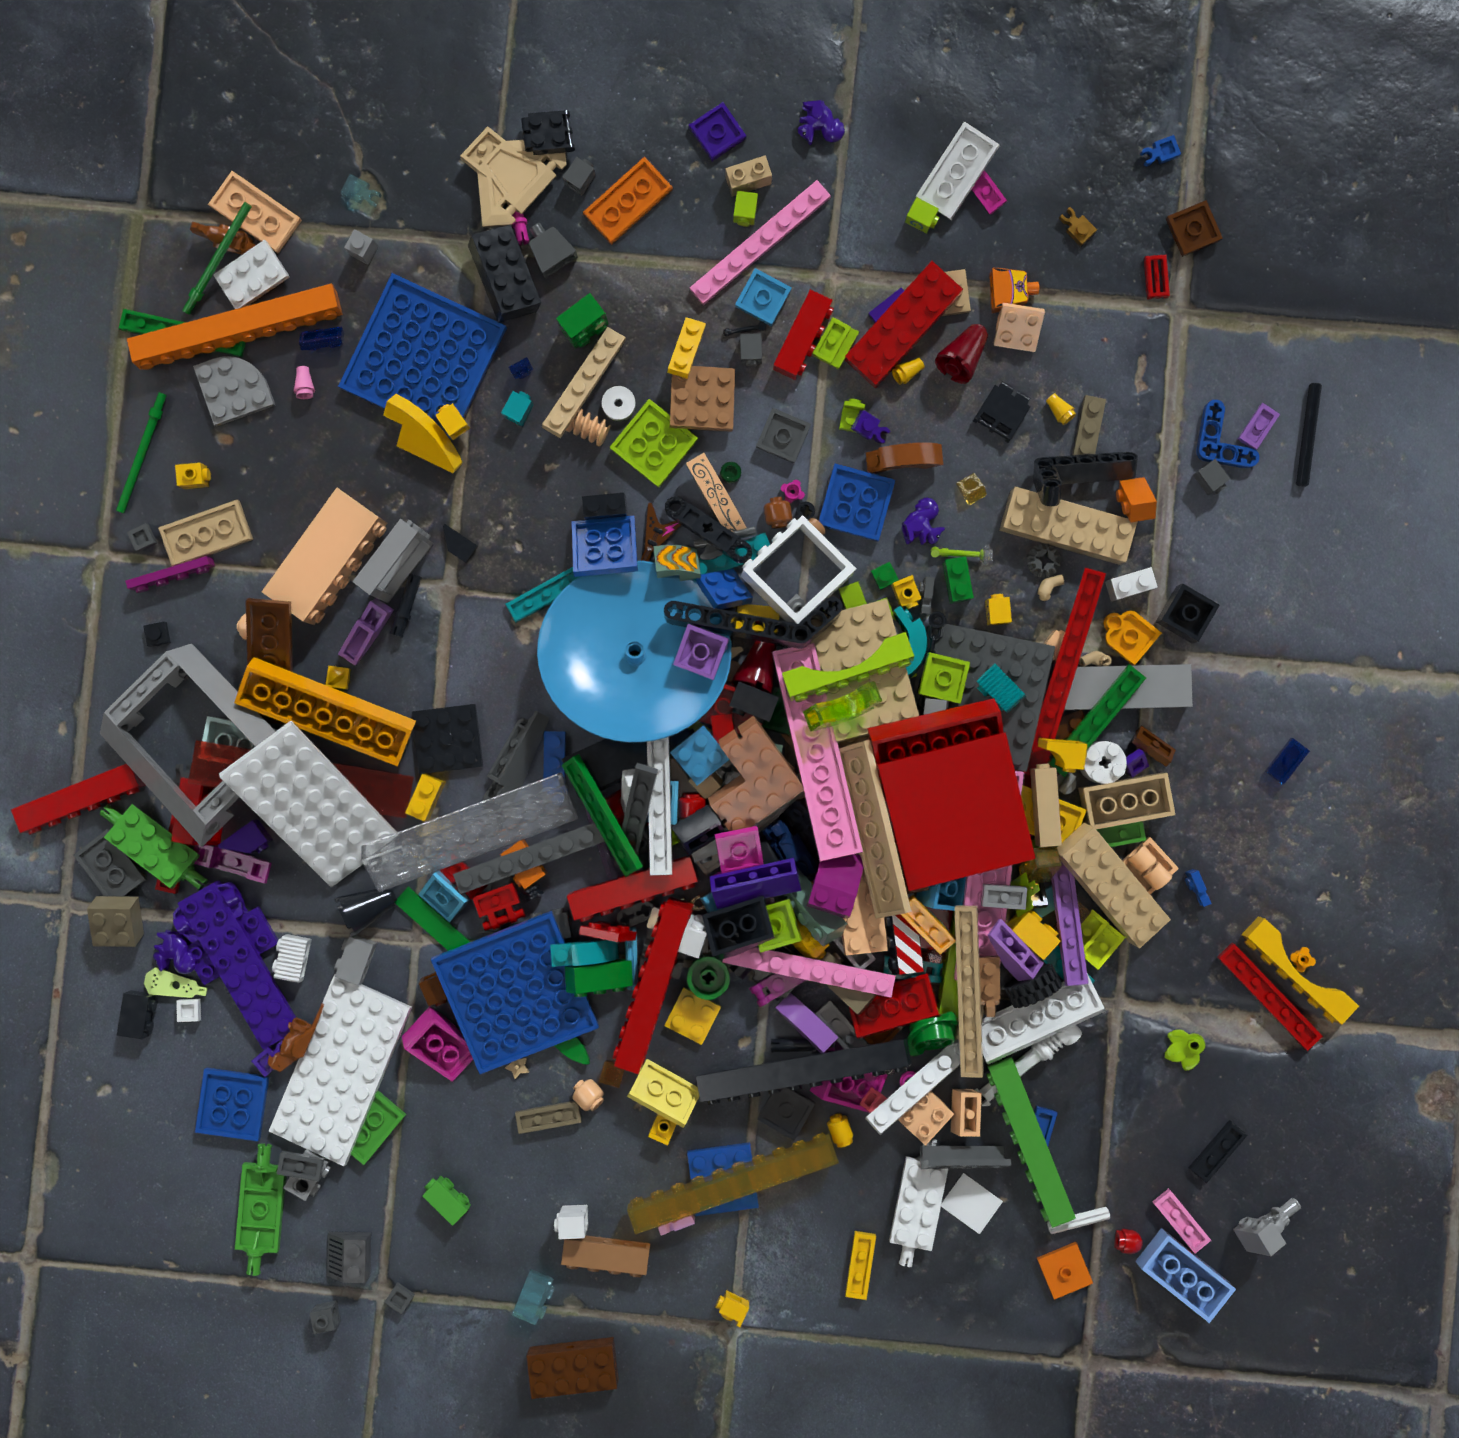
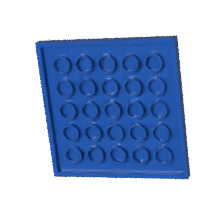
(422, 350)
(511, 995)

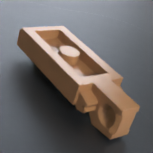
(989, 983)

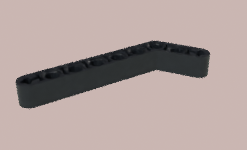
(749, 621)

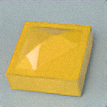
(338, 677)

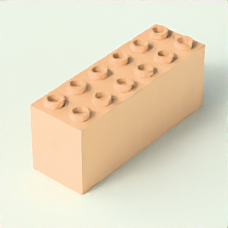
(325, 557)

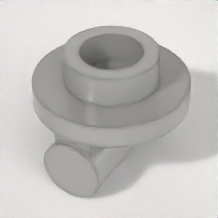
(796, 603)
(1066, 784)

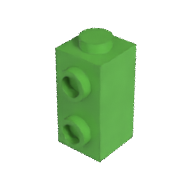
(446, 1199)

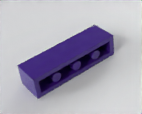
(757, 881)

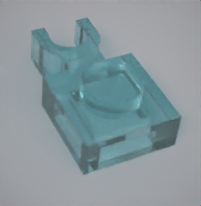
(358, 190)

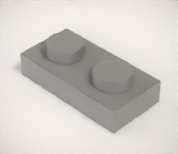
(1004, 896)

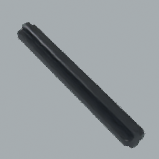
(1308, 434)

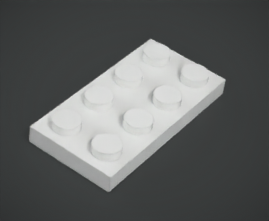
(958, 170)

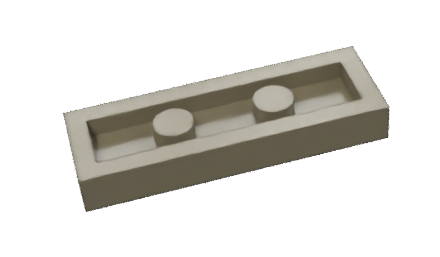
(1089, 425)
(548, 1117)

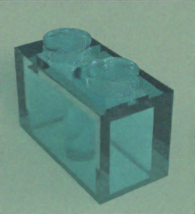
(533, 1296)

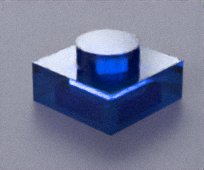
(521, 369)

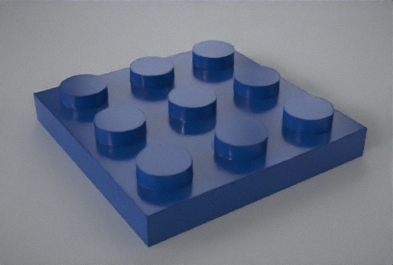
(856, 502)
(604, 546)
(232, 1104)
(707, 1160)

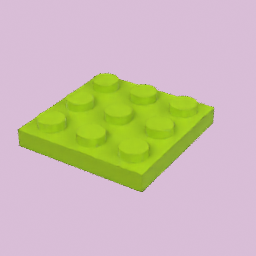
(652, 445)

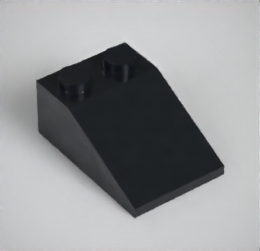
(738, 928)

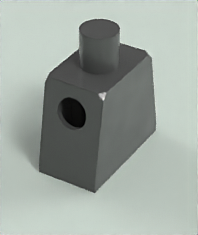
(550, 249)

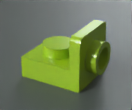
(849, 414)

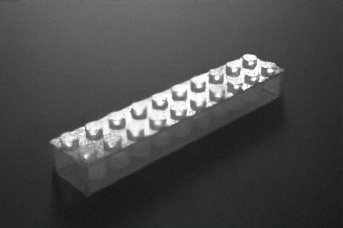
(469, 832)

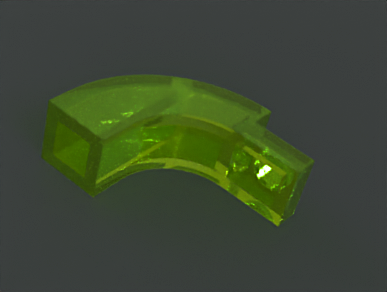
(843, 709)

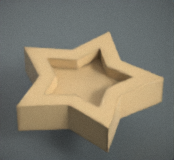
(518, 1067)

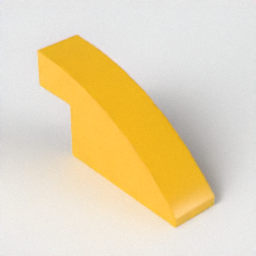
(422, 434)

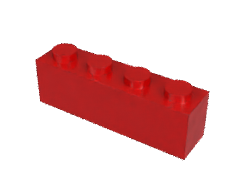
(803, 334)

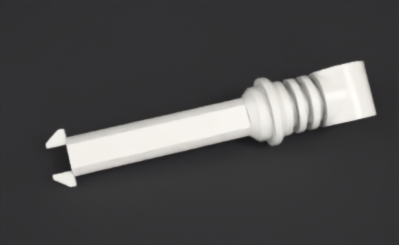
(1039, 1052)

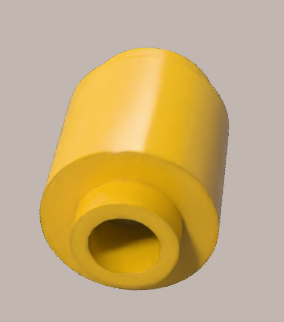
(840, 1130)

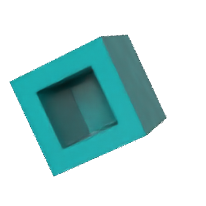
(517, 408)

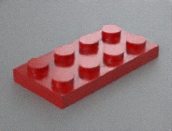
(910, 1002)

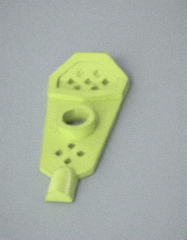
(165, 984)

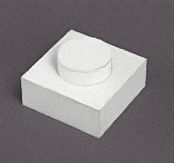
(188, 1010)

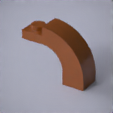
(904, 456)

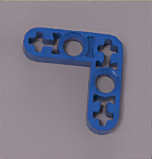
(1213, 442)

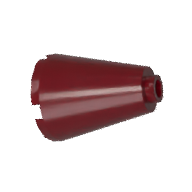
(963, 354)
(757, 668)

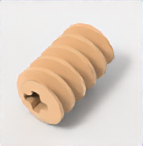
(589, 428)

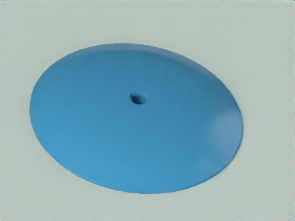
(589, 664)

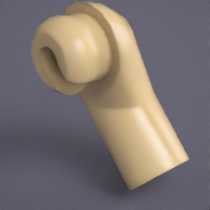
(1047, 586)
(1096, 658)

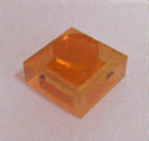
(611, 1075)

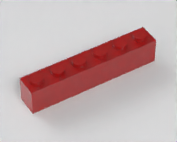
(76, 798)

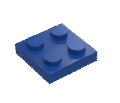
(724, 589)

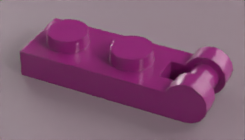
(777, 985)

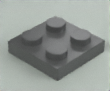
(783, 435)

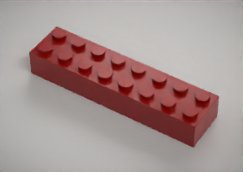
(651, 991)

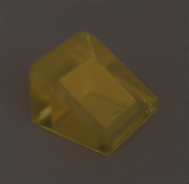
(971, 488)

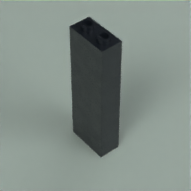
(609, 758)

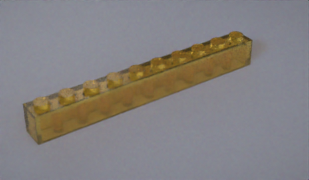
(732, 1183)

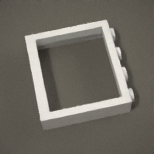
(771, 597)

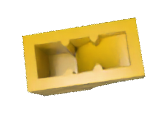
(1067, 753)

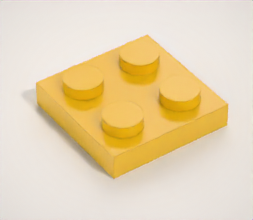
(692, 1016)

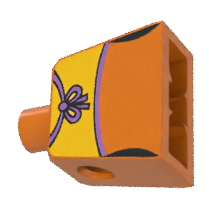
(1010, 287)

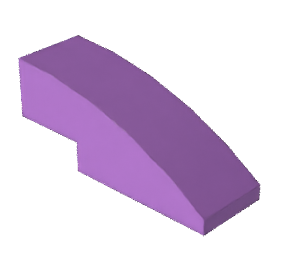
(365, 631)
(806, 1023)

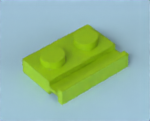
(835, 343)

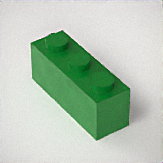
(598, 977)

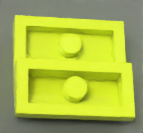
(1099, 939)

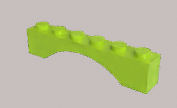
(805, 681)

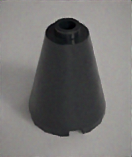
(364, 908)

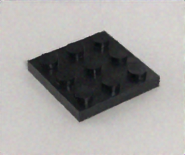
(447, 739)

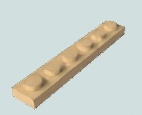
(583, 382)

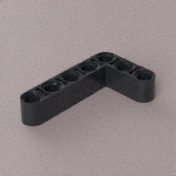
(1058, 470)

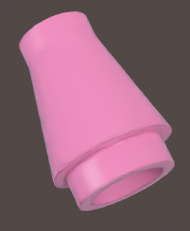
(303, 383)

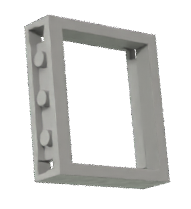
(394, 560)

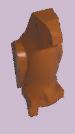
(239, 245)
(295, 1042)

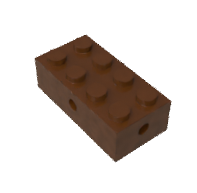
(572, 1367)

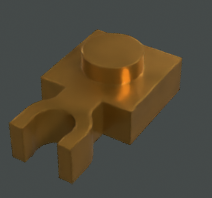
(1079, 229)

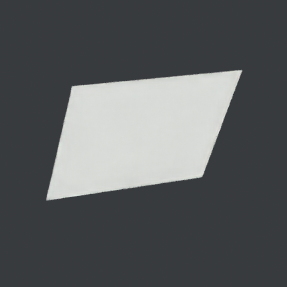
(971, 1203)

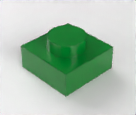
(884, 575)

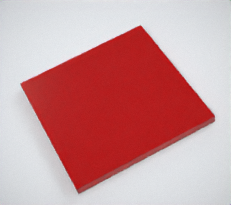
(956, 811)

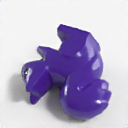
(820, 118)
(918, 524)
(174, 948)

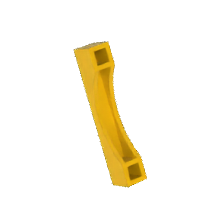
(1268, 941)

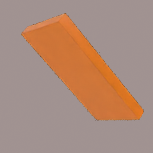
(627, 200)

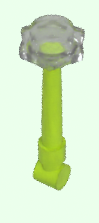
(985, 553)

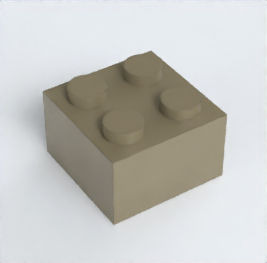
(115, 921)

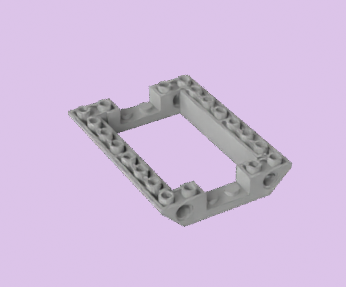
(124, 714)

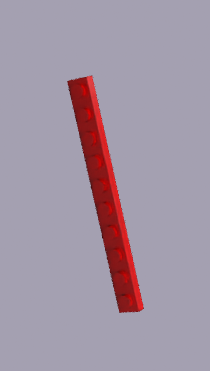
(1066, 663)

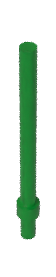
(197, 293)
(155, 413)

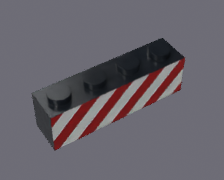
(903, 945)

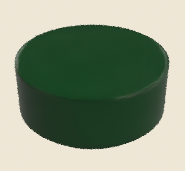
(730, 472)

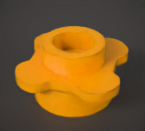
(1302, 953)

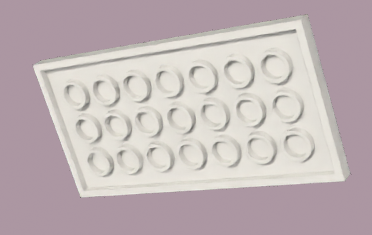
(307, 802)
(340, 1070)

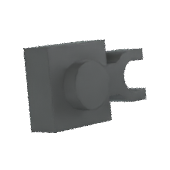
(926, 590)

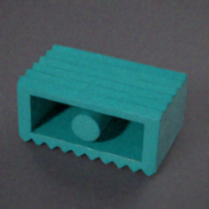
(1001, 688)

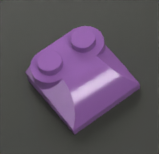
(701, 651)

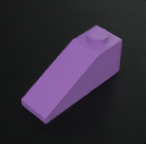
(1014, 952)

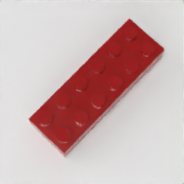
(903, 324)
(935, 730)
(626, 890)

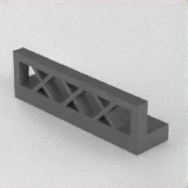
(963, 1157)

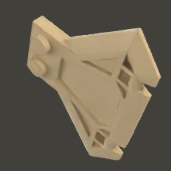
(508, 175)

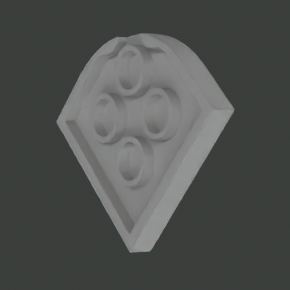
(232, 389)

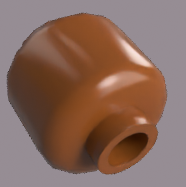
(777, 513)

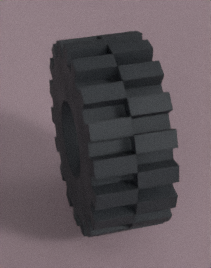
(1037, 989)

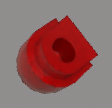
(1128, 1241)

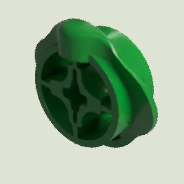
(932, 1033)

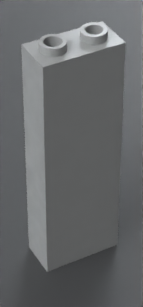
(1163, 688)

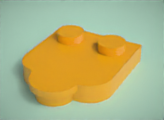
(1129, 635)

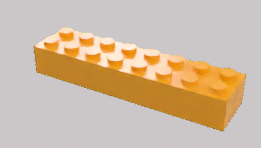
(324, 711)

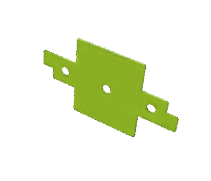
(1023, 882)

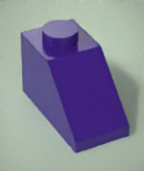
(248, 839)

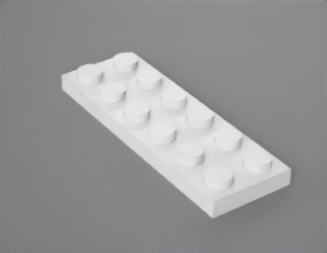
(1021, 1027)

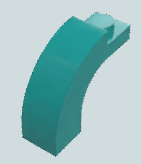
(916, 635)
(584, 952)

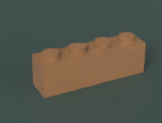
(606, 1254)

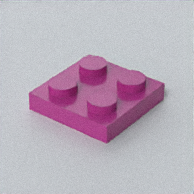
(739, 849)

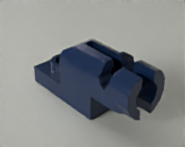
(789, 846)

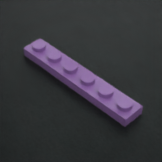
(1069, 928)

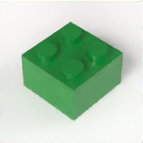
(582, 321)

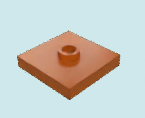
(1064, 1270)

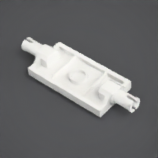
(917, 1207)

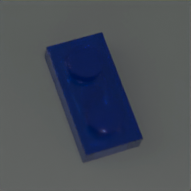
(321, 338)
(1287, 761)

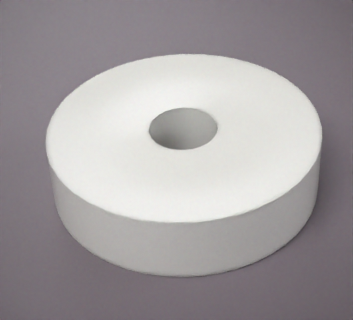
(614, 394)

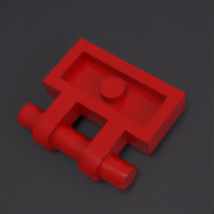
(497, 900)

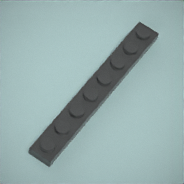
(528, 858)

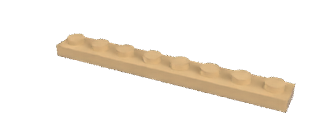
(969, 991)

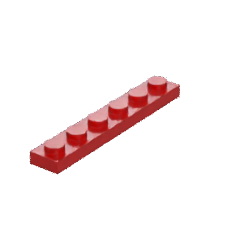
(1269, 996)

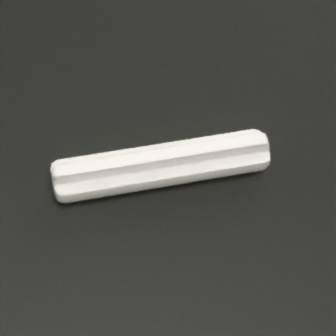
(1082, 1219)

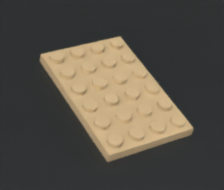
(849, 643)

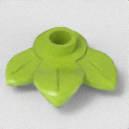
(1182, 1051)

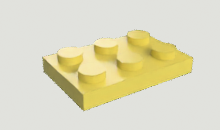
(664, 1093)

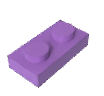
(1258, 426)

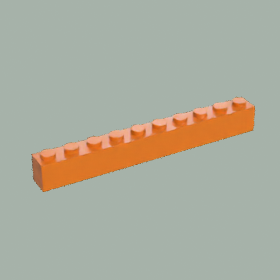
(234, 326)

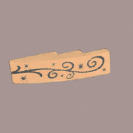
(715, 493)

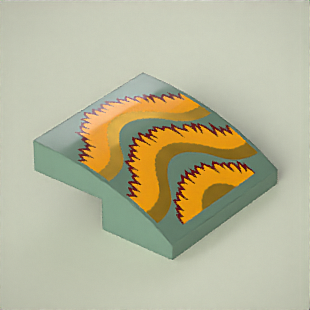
(677, 560)

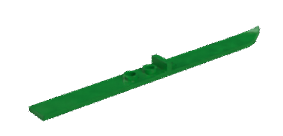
(451, 938)

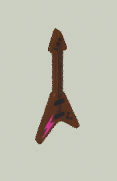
(656, 533)

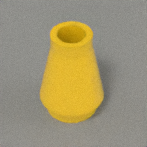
(906, 371)
(1062, 410)

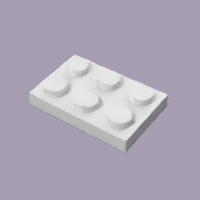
(251, 275)

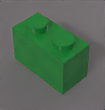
(957, 580)

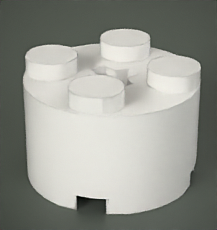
(1114, 765)

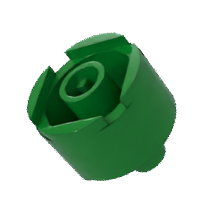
(697, 982)

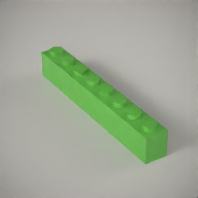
(1031, 1142)

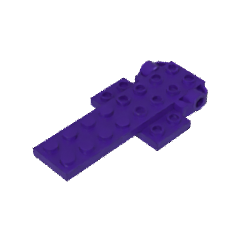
(229, 946)

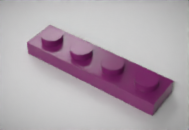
(177, 572)

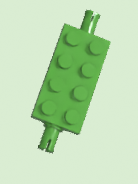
(152, 847)
(260, 1209)

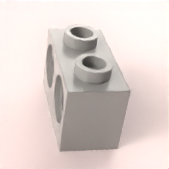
(294, 1186)

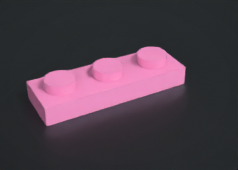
(1181, 1221)

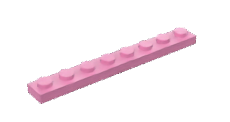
(760, 242)
(815, 970)

